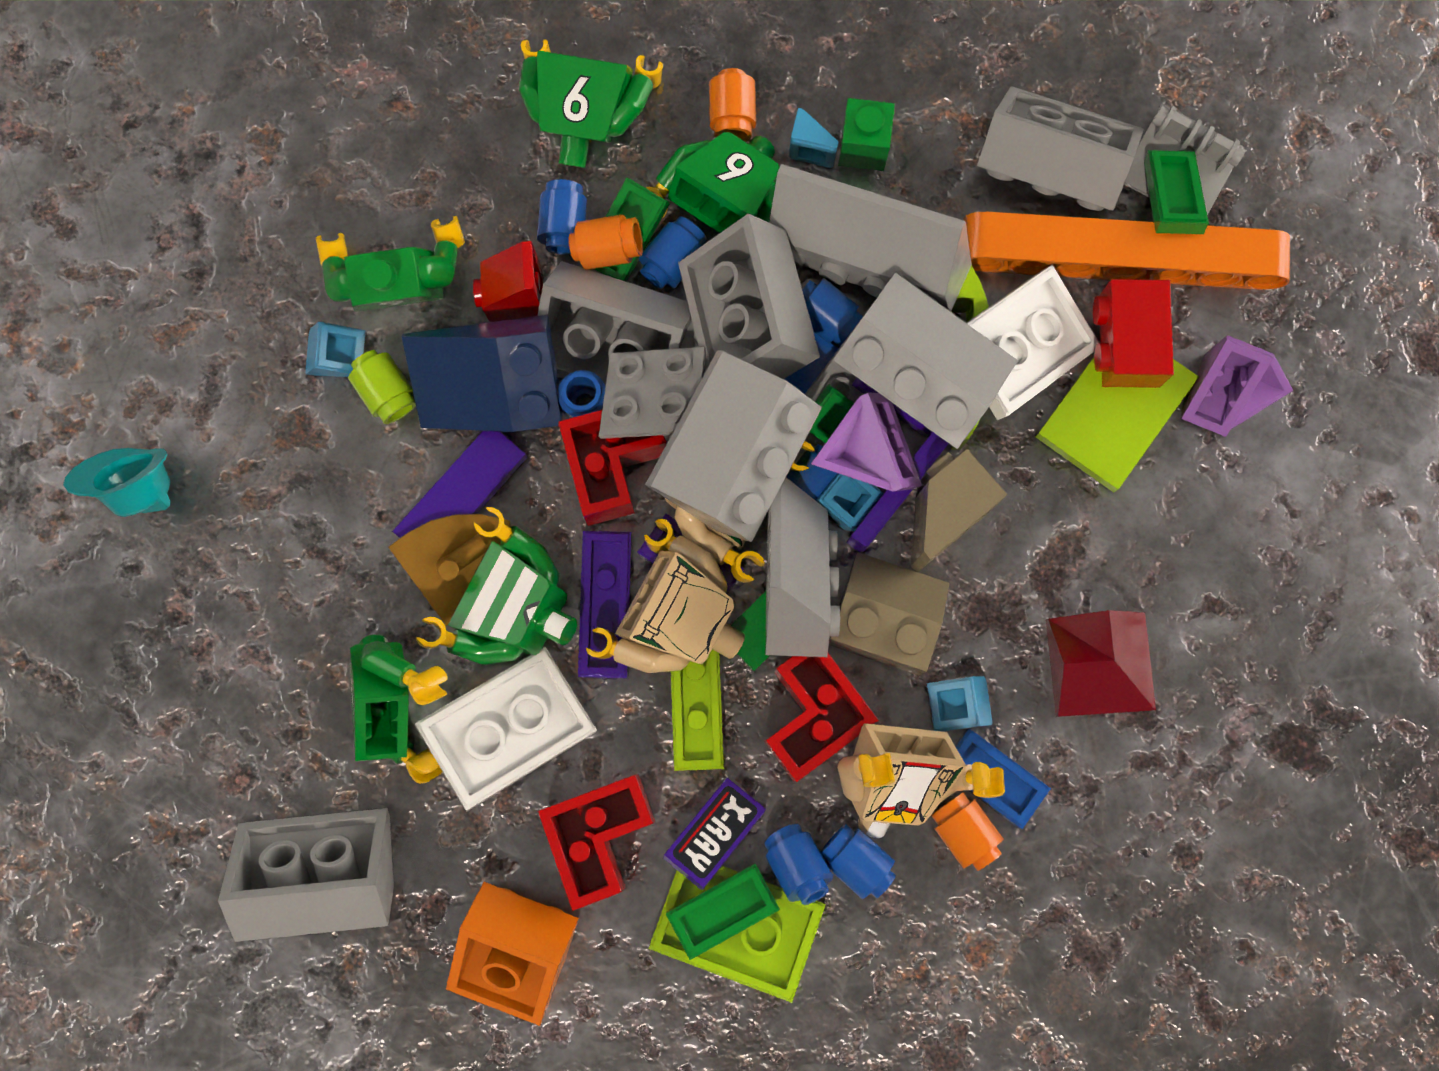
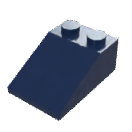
(485, 376)

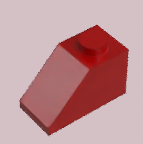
(510, 284)

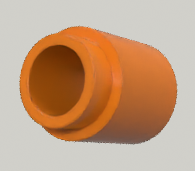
(732, 103)
(606, 241)
(968, 832)

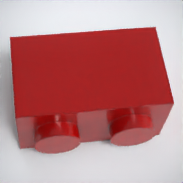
(1134, 333)

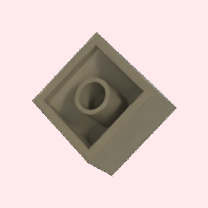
(952, 501)
(891, 614)

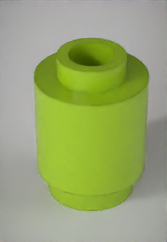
(382, 386)

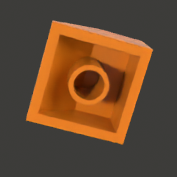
(510, 952)

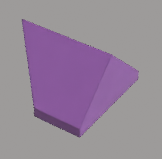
(1234, 385)
(871, 446)

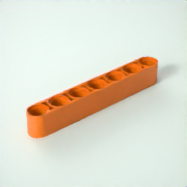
(1128, 250)

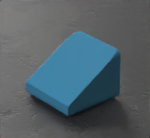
(812, 142)
(333, 349)
(849, 500)
(959, 703)

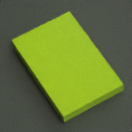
(1111, 427)
(762, 956)

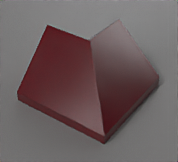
(1100, 663)

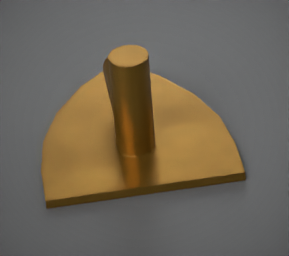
(445, 557)

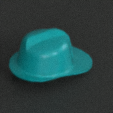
(123, 480)

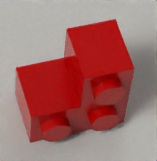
(599, 465)
(829, 718)
(581, 835)

